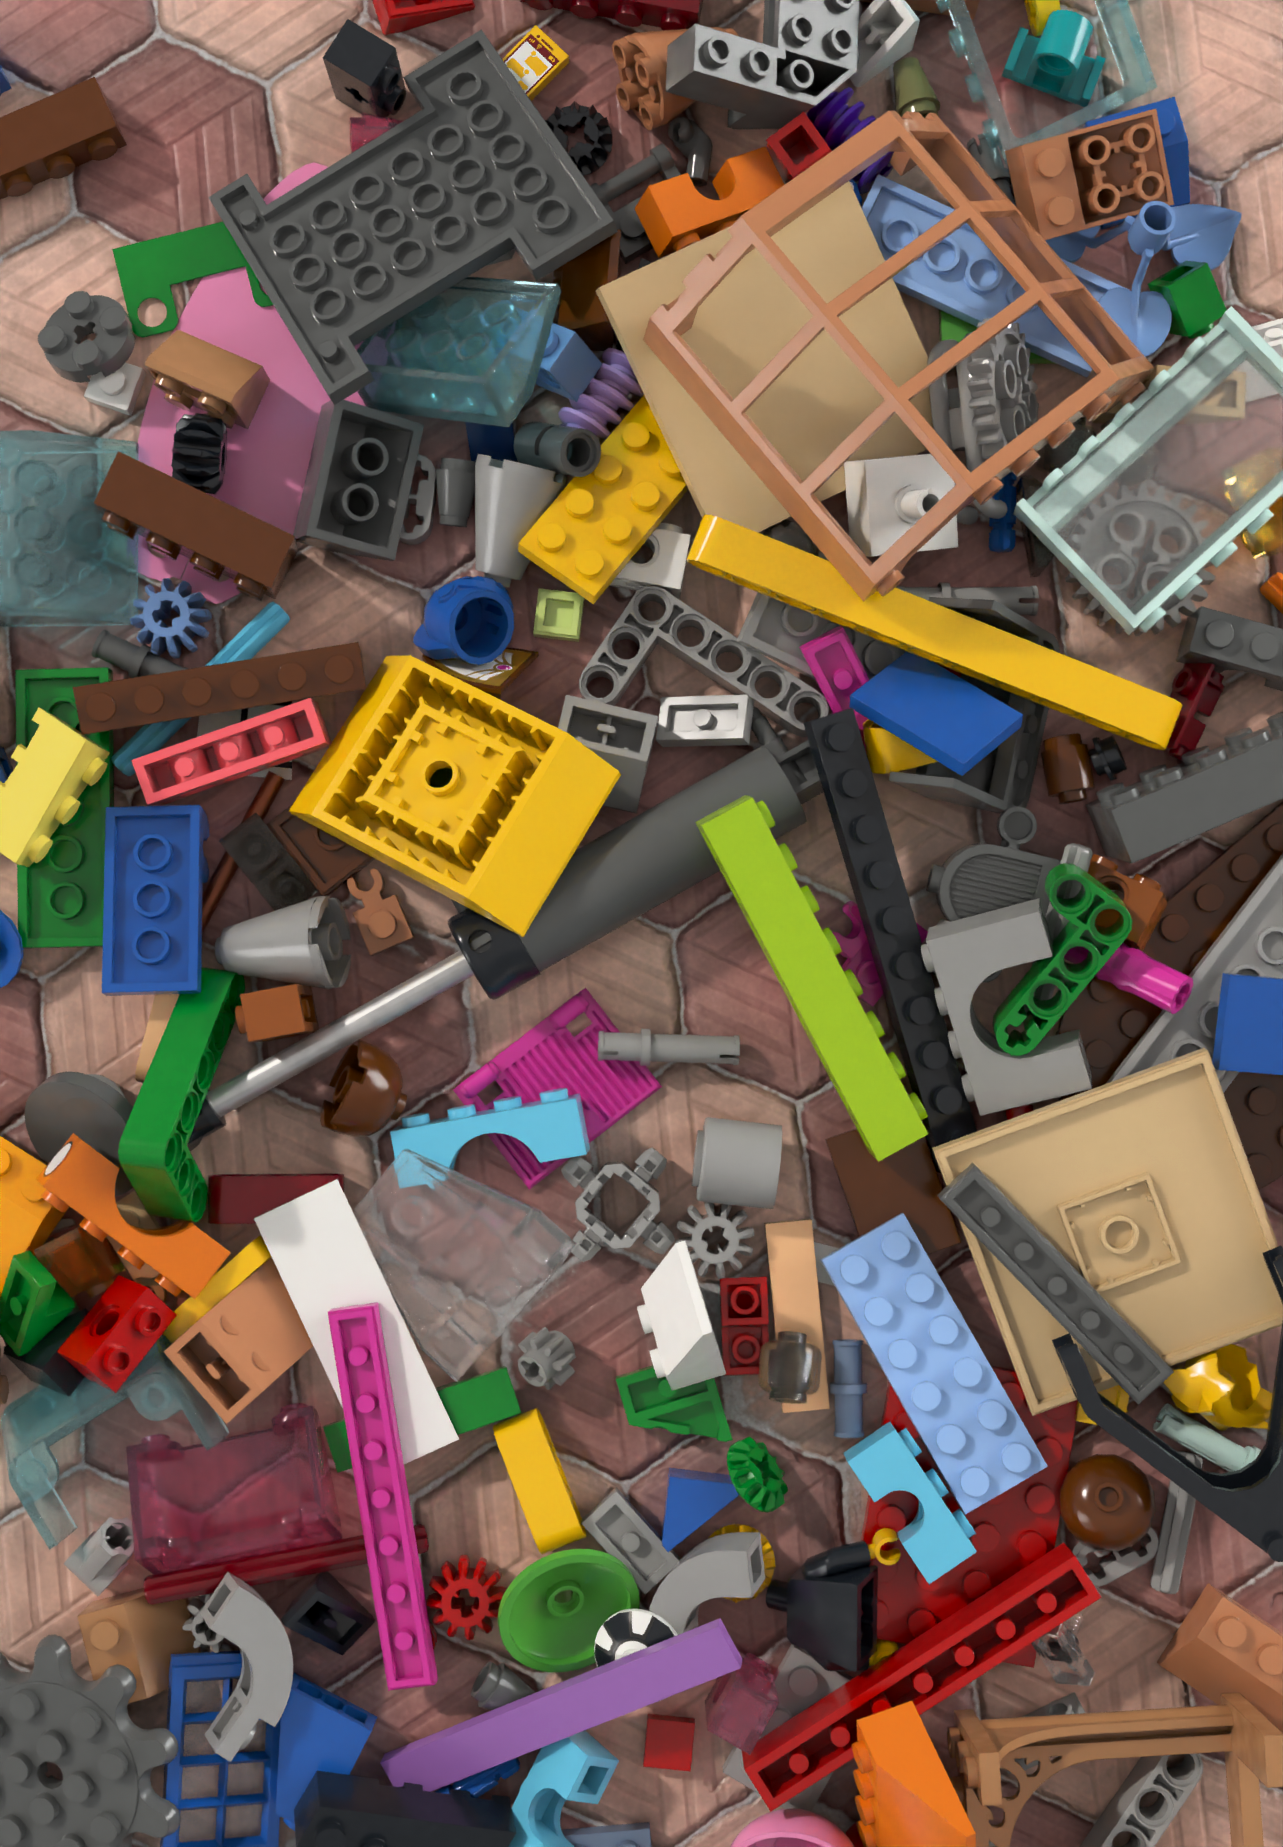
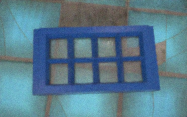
(217, 1798)

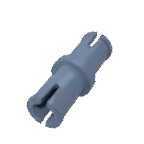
(848, 1388)

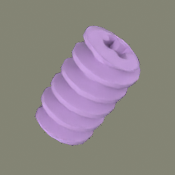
(604, 396)

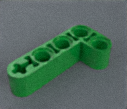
(1069, 978)

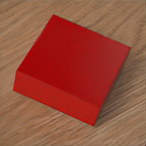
(669, 1742)

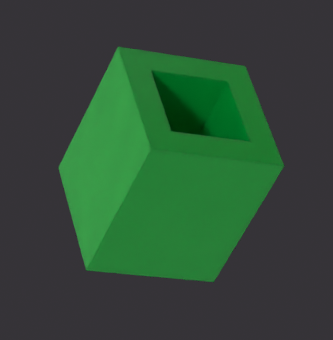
(1191, 297)

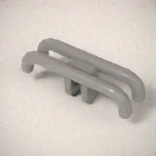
(956, 429)

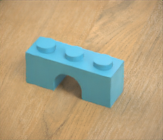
(935, 1536)
(562, 1771)

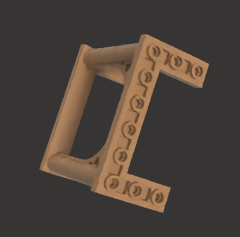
(1235, 1727)

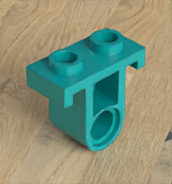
(1057, 59)

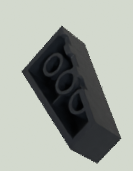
(362, 1813)

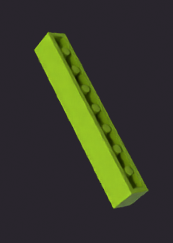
(812, 977)

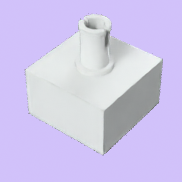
(891, 496)

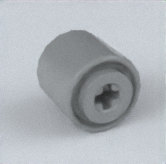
(737, 1162)

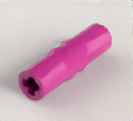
(1142, 976)

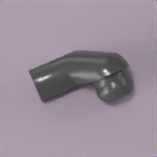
(694, 146)

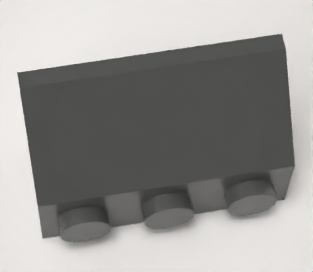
(358, 481)

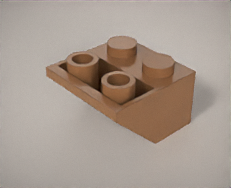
(208, 378)

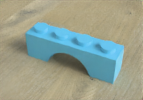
(549, 1127)

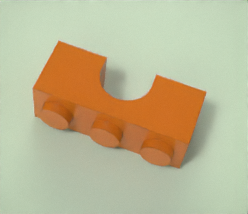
(679, 215)

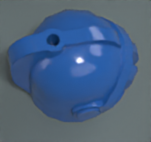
(467, 621)

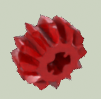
(453, 1607)

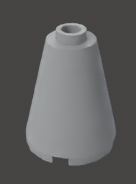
(507, 505)
(290, 944)

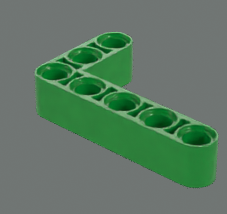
(171, 1097)

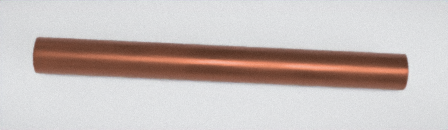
(227, 866)

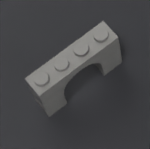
(963, 957)

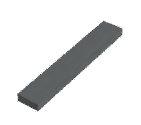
(1055, 1283)

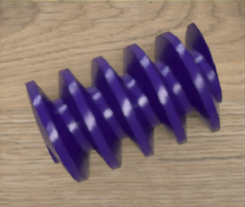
(839, 123)

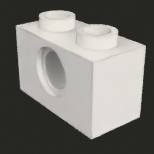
(666, 566)

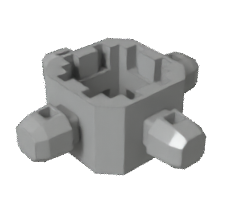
(657, 1236)

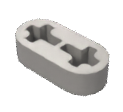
(424, 502)
(1118, 1562)

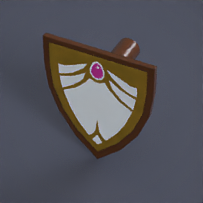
(491, 676)

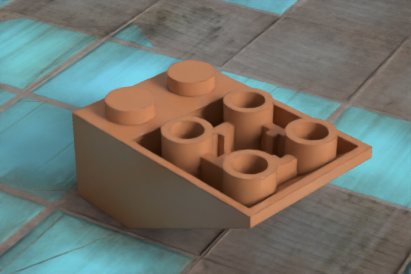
(1090, 175)
(242, 1343)

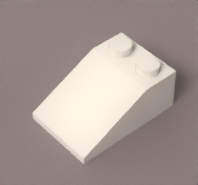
(679, 1322)

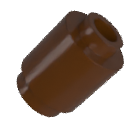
(1067, 768)

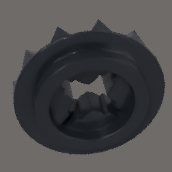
(597, 132)

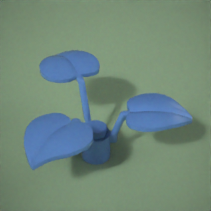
(1190, 232)

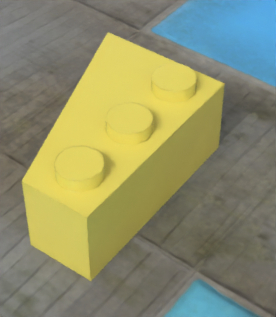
(45, 787)

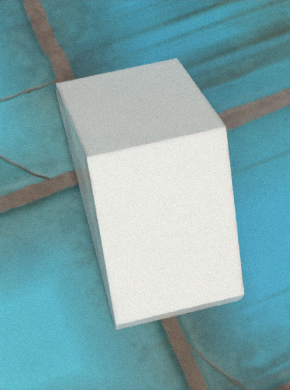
(884, 36)

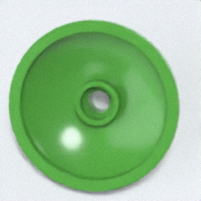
(559, 1606)

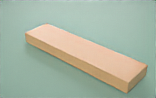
(796, 1294)

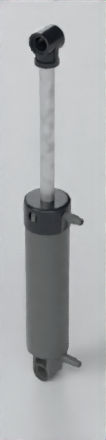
(595, 894)

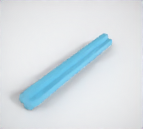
(241, 647)

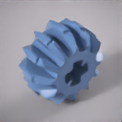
(183, 627)

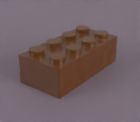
(196, 525)

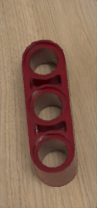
(247, 1196)

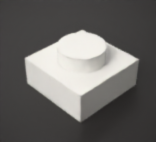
(118, 390)

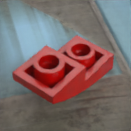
(743, 1323)

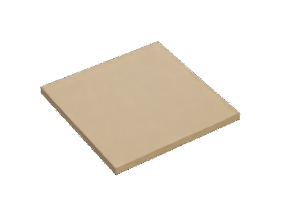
(744, 328)
(1145, 1202)

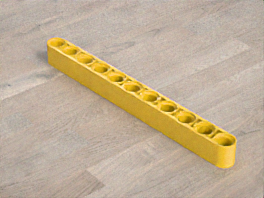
(936, 634)

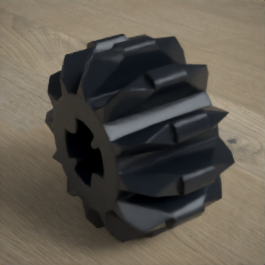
(200, 452)

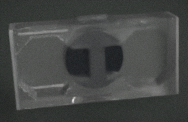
(1062, 1654)

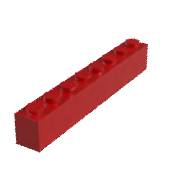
(921, 1672)

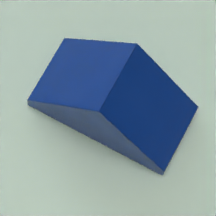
(692, 1501)

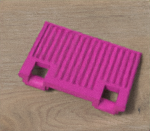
(555, 1059)

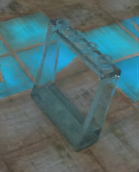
(1126, 49)

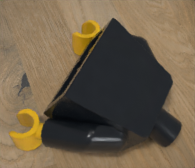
(835, 1604)

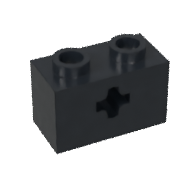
(365, 71)

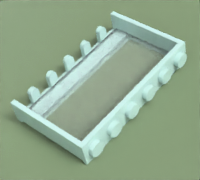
(1170, 477)

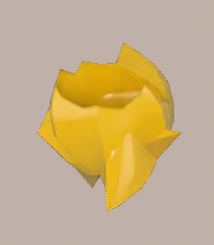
(1222, 1389)

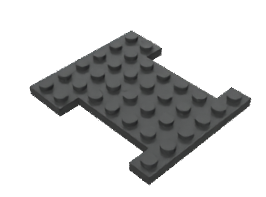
(415, 212)

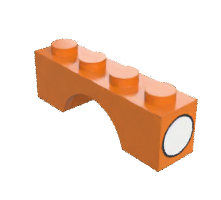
(86, 1182)

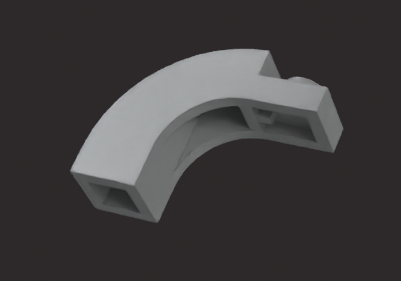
(712, 1569)
(267, 1664)

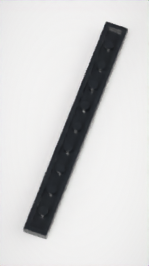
(889, 925)

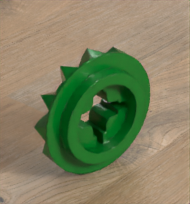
(756, 1475)

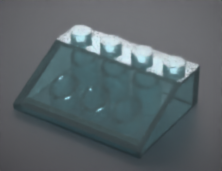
(463, 352)
(54, 547)

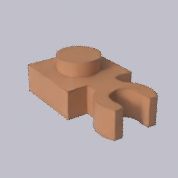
(381, 919)

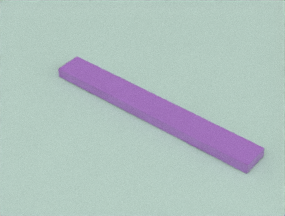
(565, 1708)

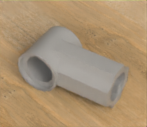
(103, 1554)

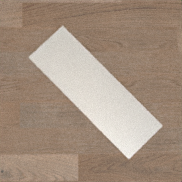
(331, 1267)

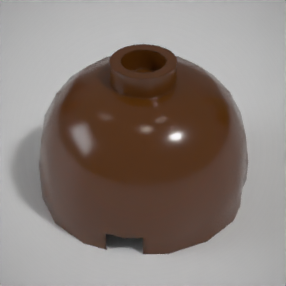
(364, 1092)
(1107, 1502)

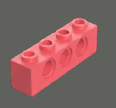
(232, 752)

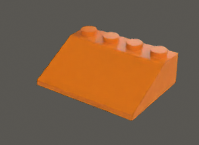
(904, 1785)

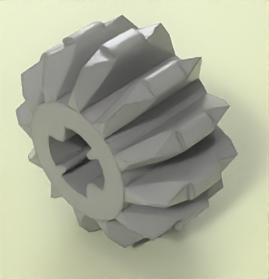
(729, 1232)

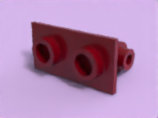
(1198, 691)

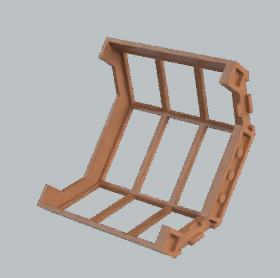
(1009, 237)

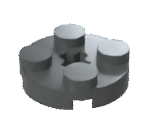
(75, 320)

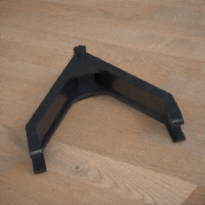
(1243, 1498)

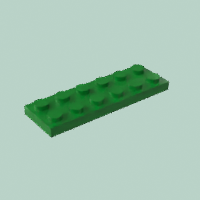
(65, 890)

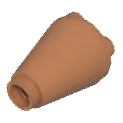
(642, 74)

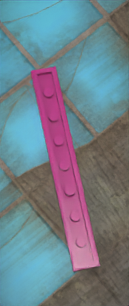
(383, 1496)

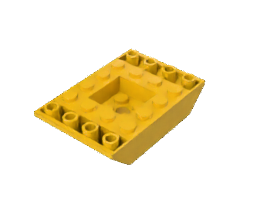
(501, 822)

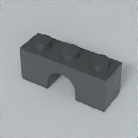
(1233, 645)

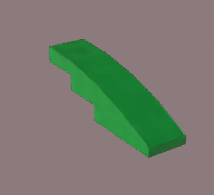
(467, 1403)

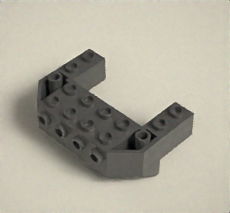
(765, 85)

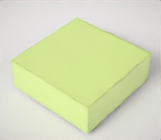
(558, 615)

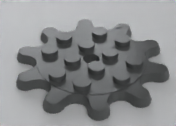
(94, 1743)

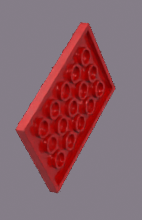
(1008, 1528)

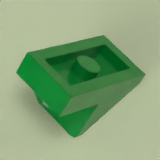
(30, 1303)

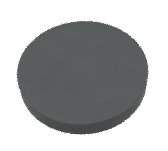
(80, 1106)

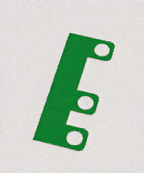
(155, 264)

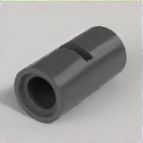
(558, 448)

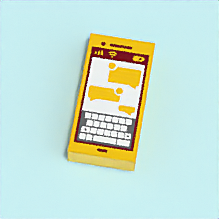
(535, 61)

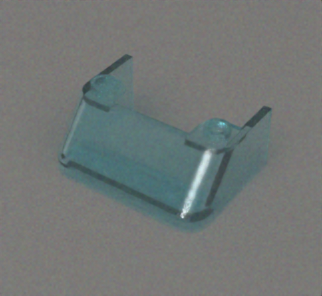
(48, 1416)

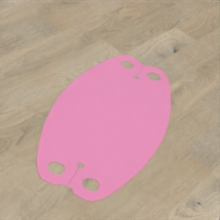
(272, 456)

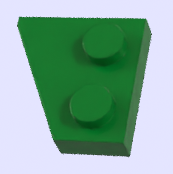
(683, 1411)

